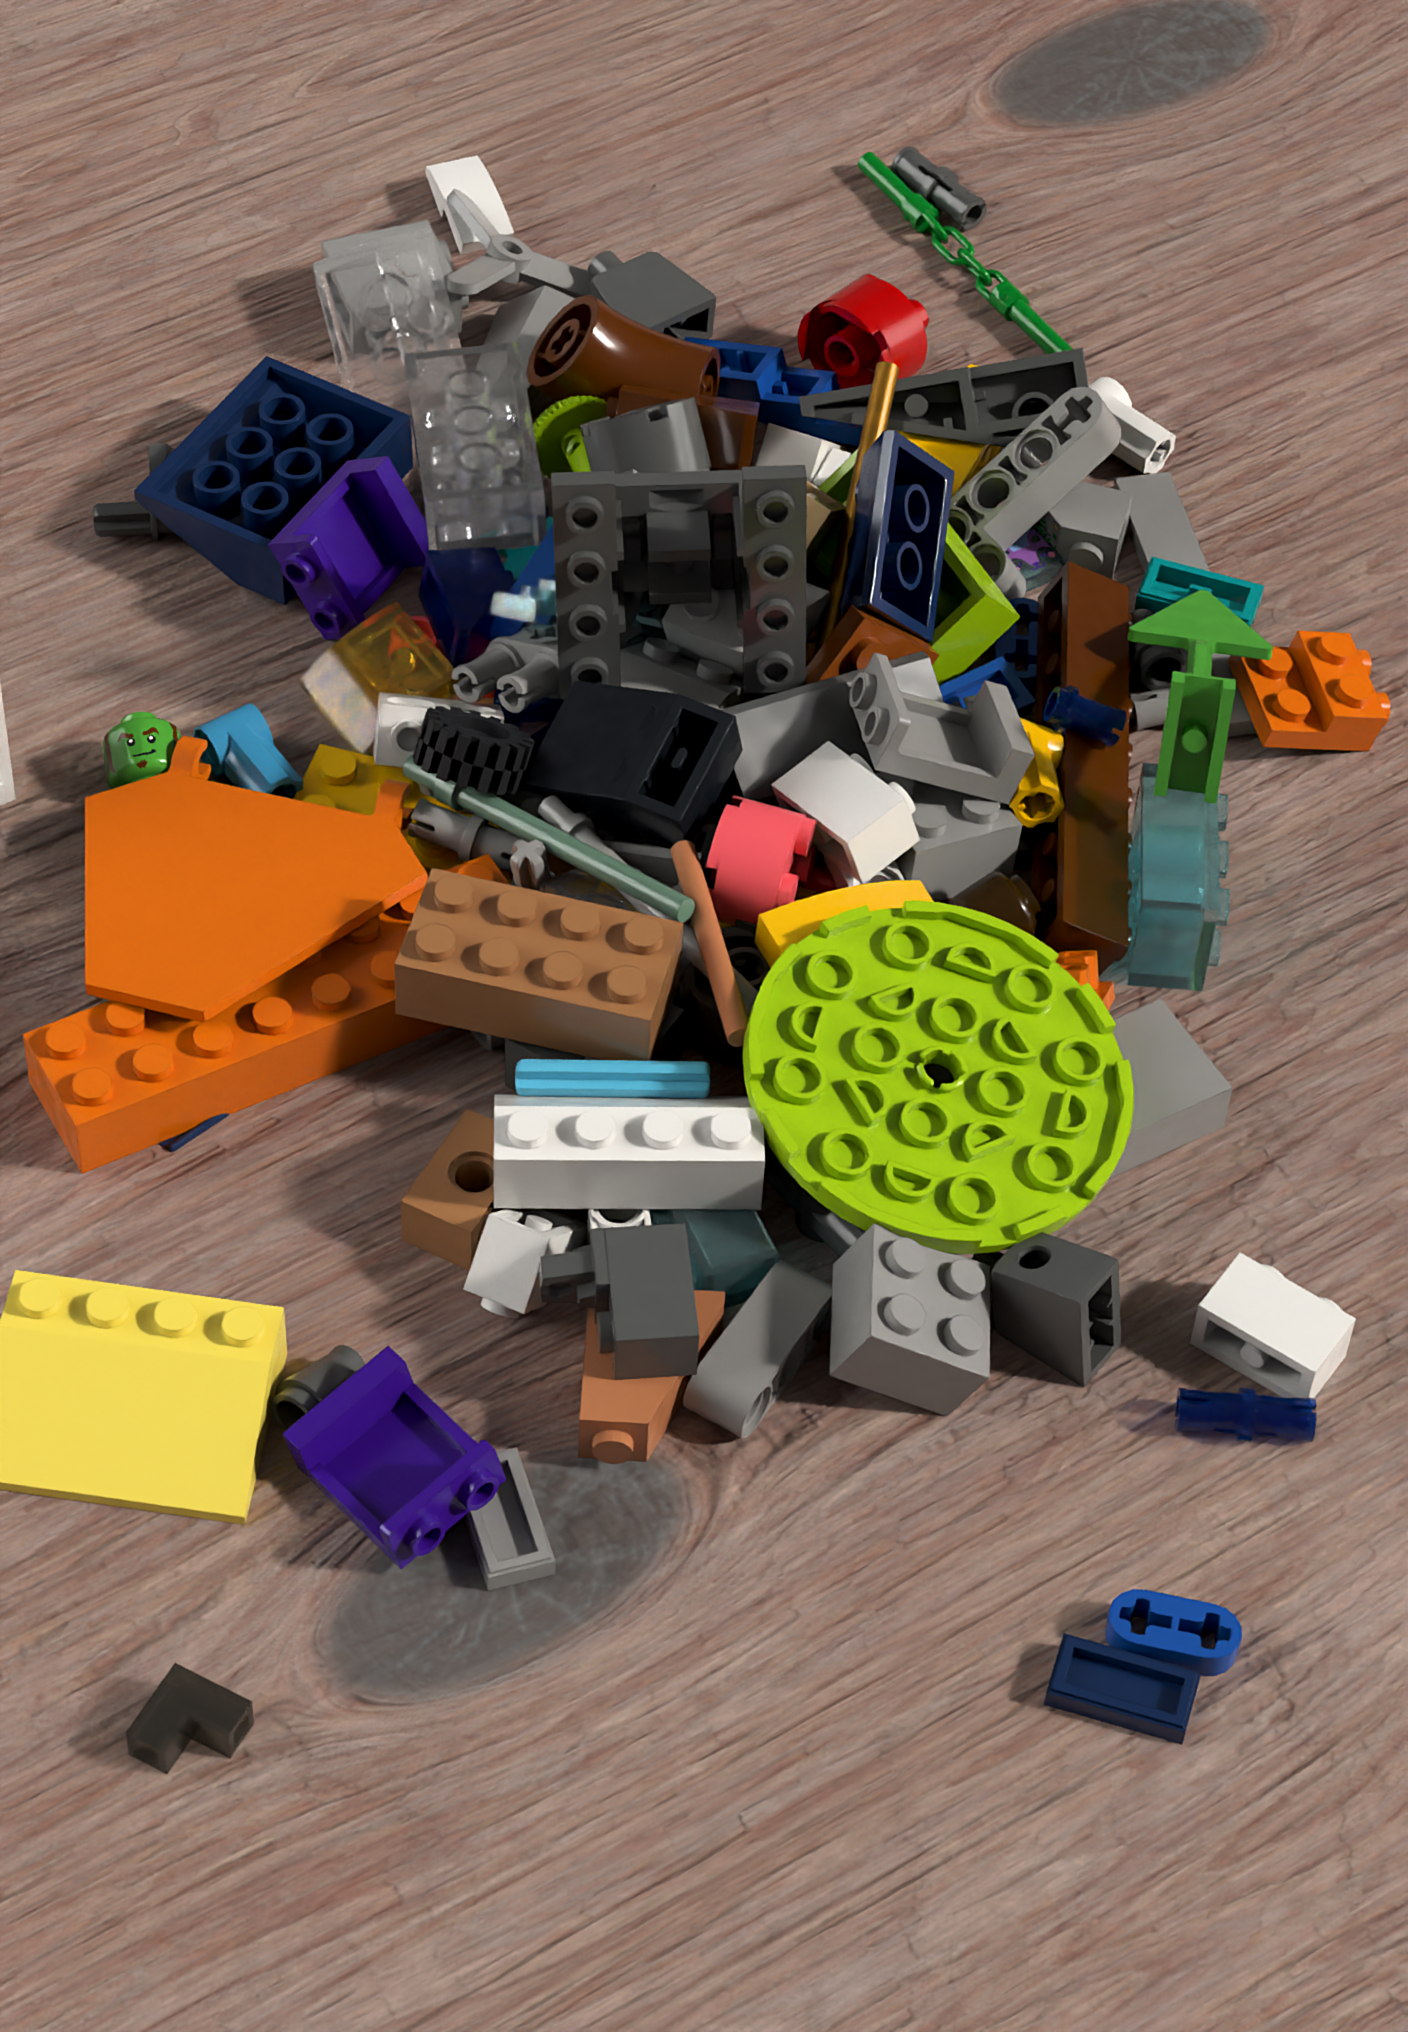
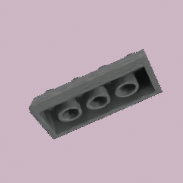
(796, 722)

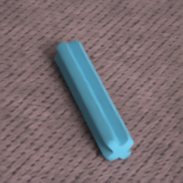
(612, 1078)

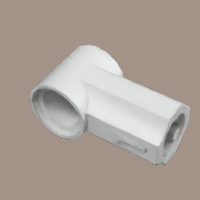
(1142, 441)

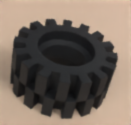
(473, 750)

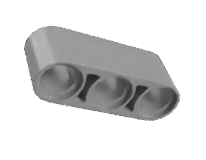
(761, 1349)

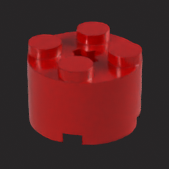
(863, 327)

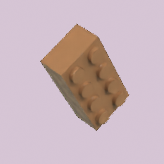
(538, 967)

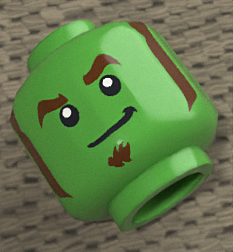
(138, 748)

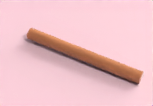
(711, 942)

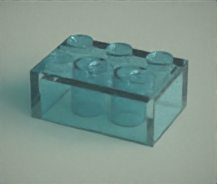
(1175, 886)

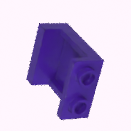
(351, 543)
(393, 1459)

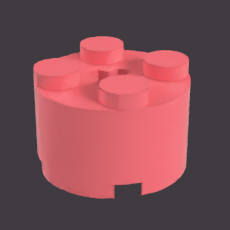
(758, 859)

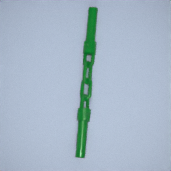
(924, 217)

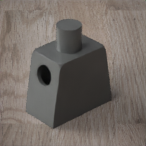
(654, 294)
(1057, 1303)

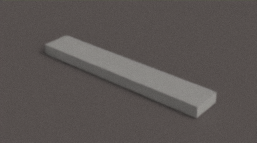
(1163, 530)

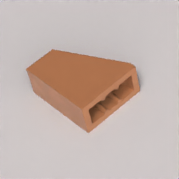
(630, 1416)

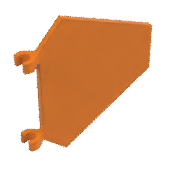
(226, 887)

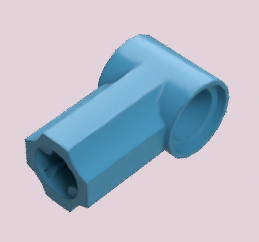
(245, 752)

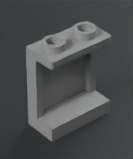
(939, 743)

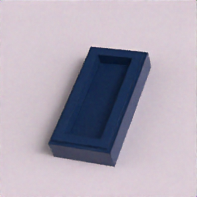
(1122, 1688)

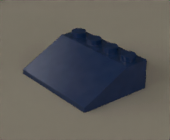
(262, 463)

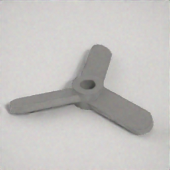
(508, 259)

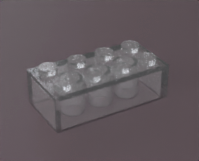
(475, 448)

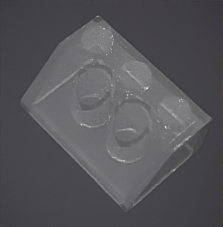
(381, 305)

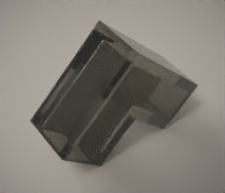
(188, 1709)

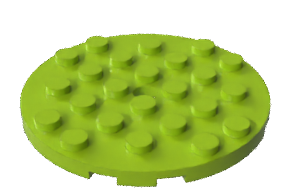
(855, 1117)

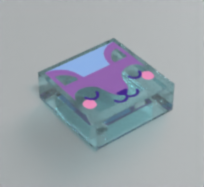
(1035, 558)

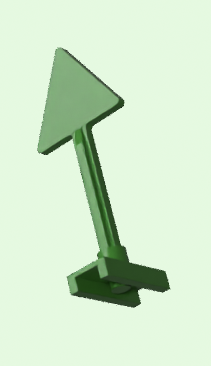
(1197, 702)

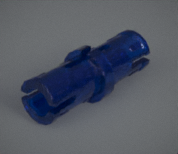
(1245, 1414)

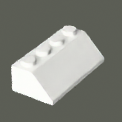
(627, 1153)

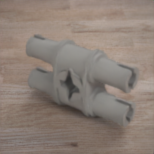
(523, 664)

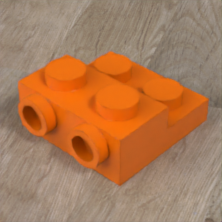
(1313, 694)

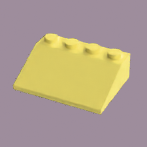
(136, 1395)

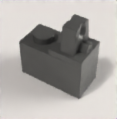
(639, 1296)

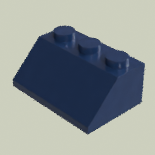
(898, 535)

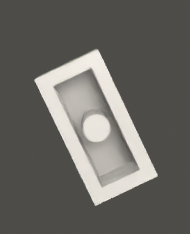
(857, 814)
(1272, 1329)

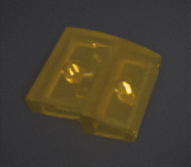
(376, 656)

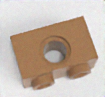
(453, 1193)

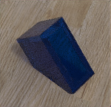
(458, 598)

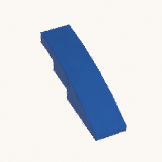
(762, 376)

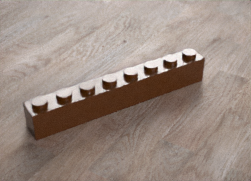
(1085, 851)

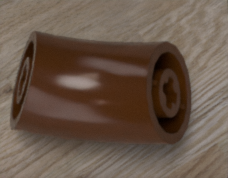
(598, 350)

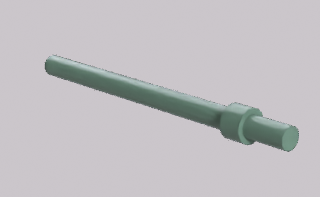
(556, 842)

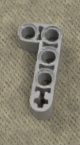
(1075, 439)

